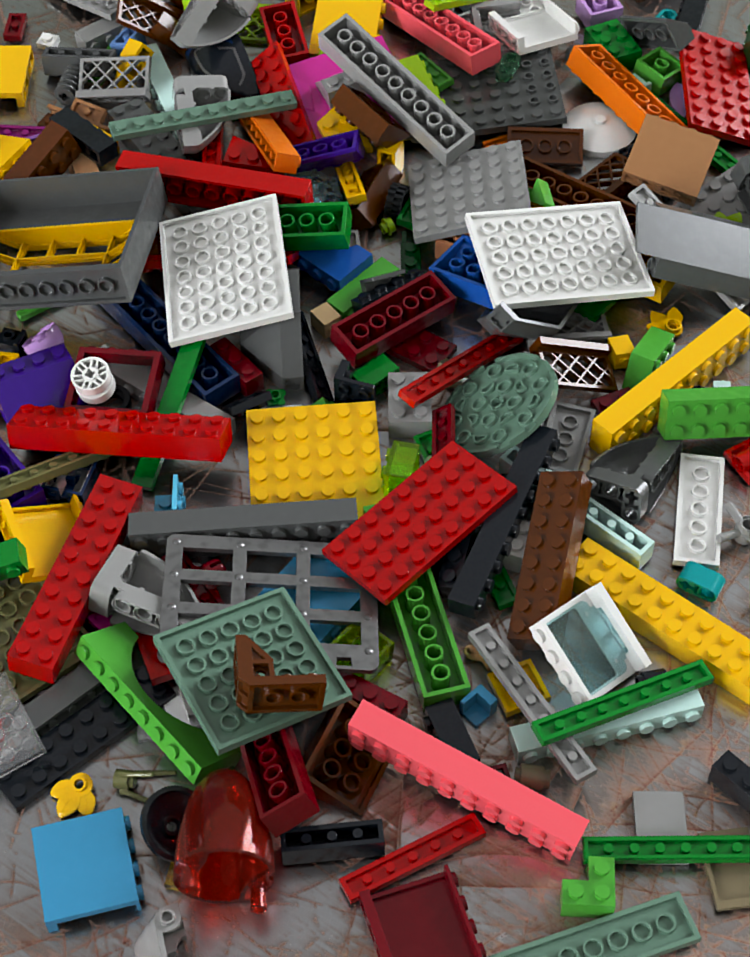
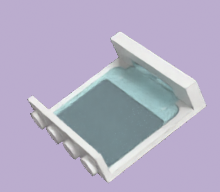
(589, 644)

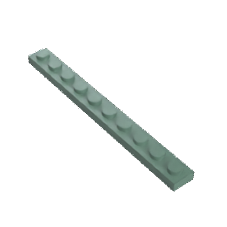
(202, 115)

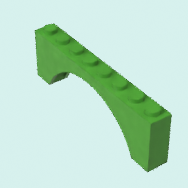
(109, 659)

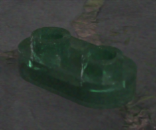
(507, 67)

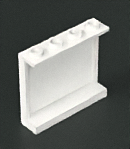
(534, 29)

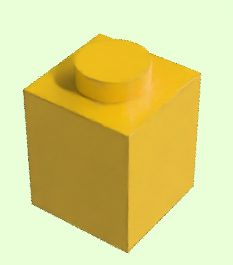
(621, 351)

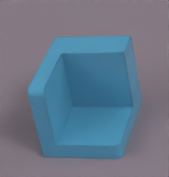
(478, 706)

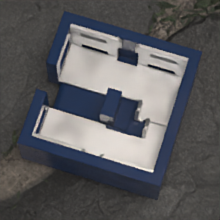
(78, 482)

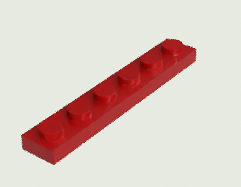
(412, 857)

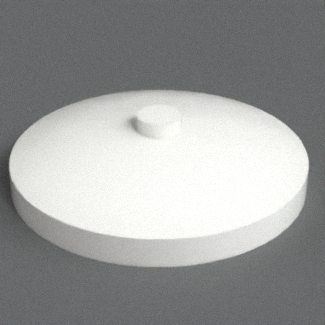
(602, 130)

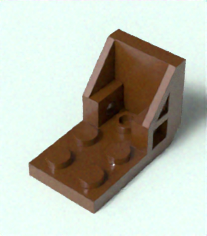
(272, 692)

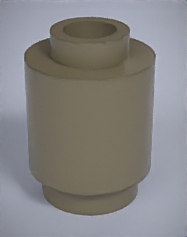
(533, 776)

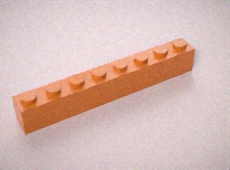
(272, 143)

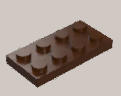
(550, 145)

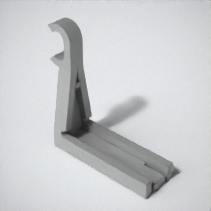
(504, 8)

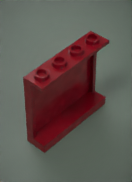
(421, 919)

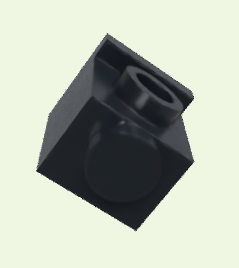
(12, 341)

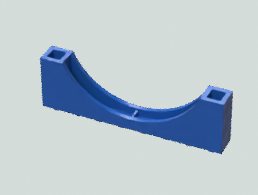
(335, 267)

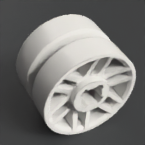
(93, 380)

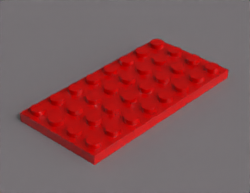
(716, 87)
(419, 522)

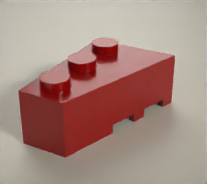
(246, 156)

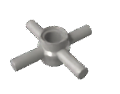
(741, 530)

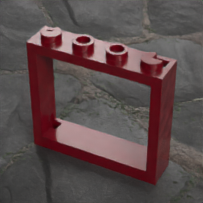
(123, 356)

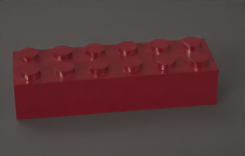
(392, 319)
(279, 781)

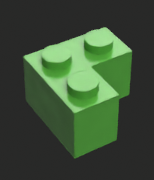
(591, 896)

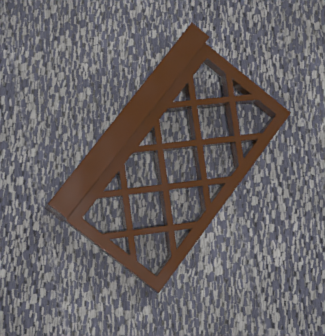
(153, 8)
(616, 187)
(577, 350)

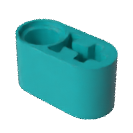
(700, 581)

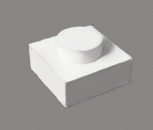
(47, 40)

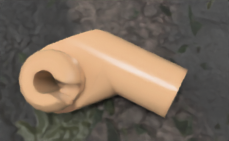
(472, 654)

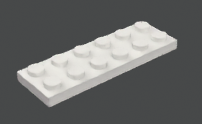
(699, 510)

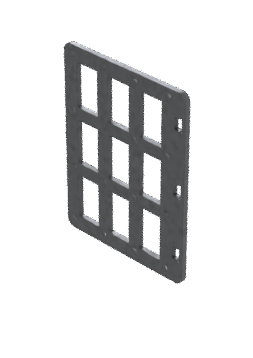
(363, 657)

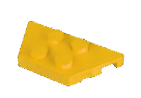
(334, 123)

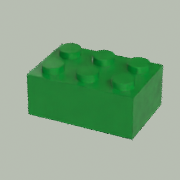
(615, 40)

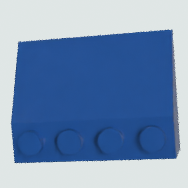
(461, 272)

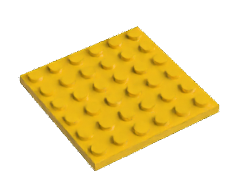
(315, 453)

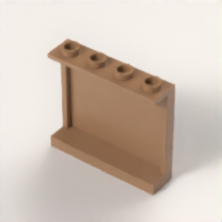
(670, 159)

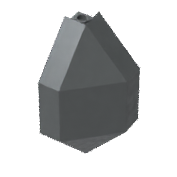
(526, 322)
(278, 345)

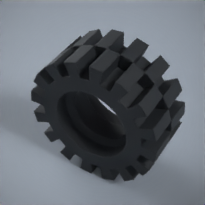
(396, 199)

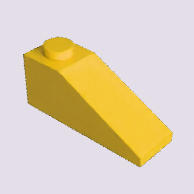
(132, 48)

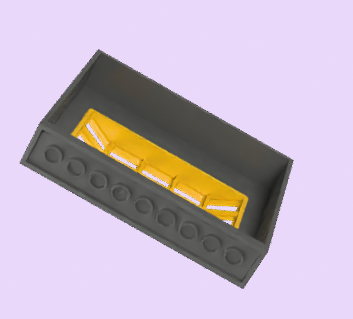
(79, 214)

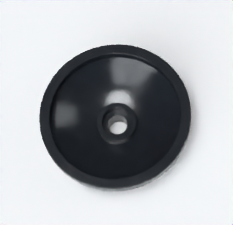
(160, 809)

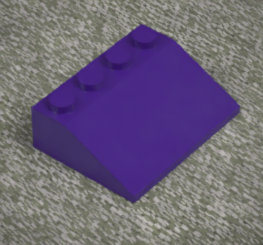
(36, 380)

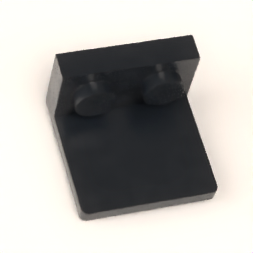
(349, 390)

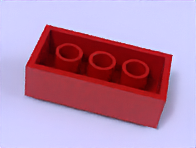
(282, 24)

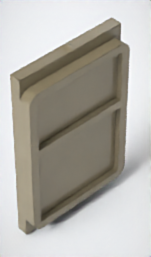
(729, 881)

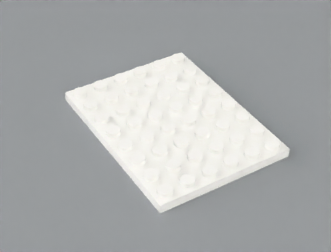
(558, 255)
(224, 270)

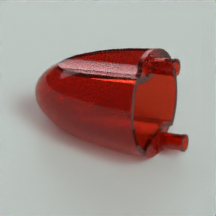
(223, 845)

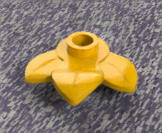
(671, 322)
(73, 799)

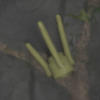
(127, 779)

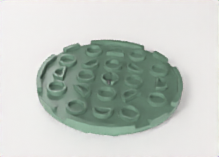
(527, 392)

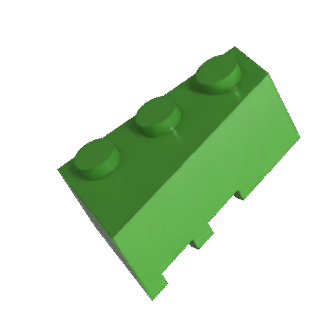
(648, 355)

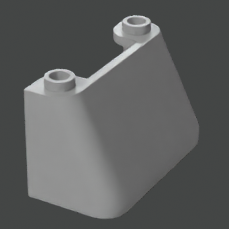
(161, 933)

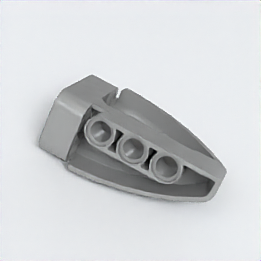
(211, 22)
(198, 91)
(132, 590)

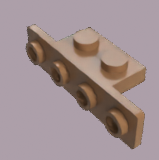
(86, 110)

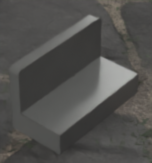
(369, 283)

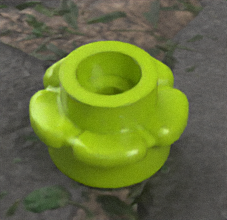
(387, 226)

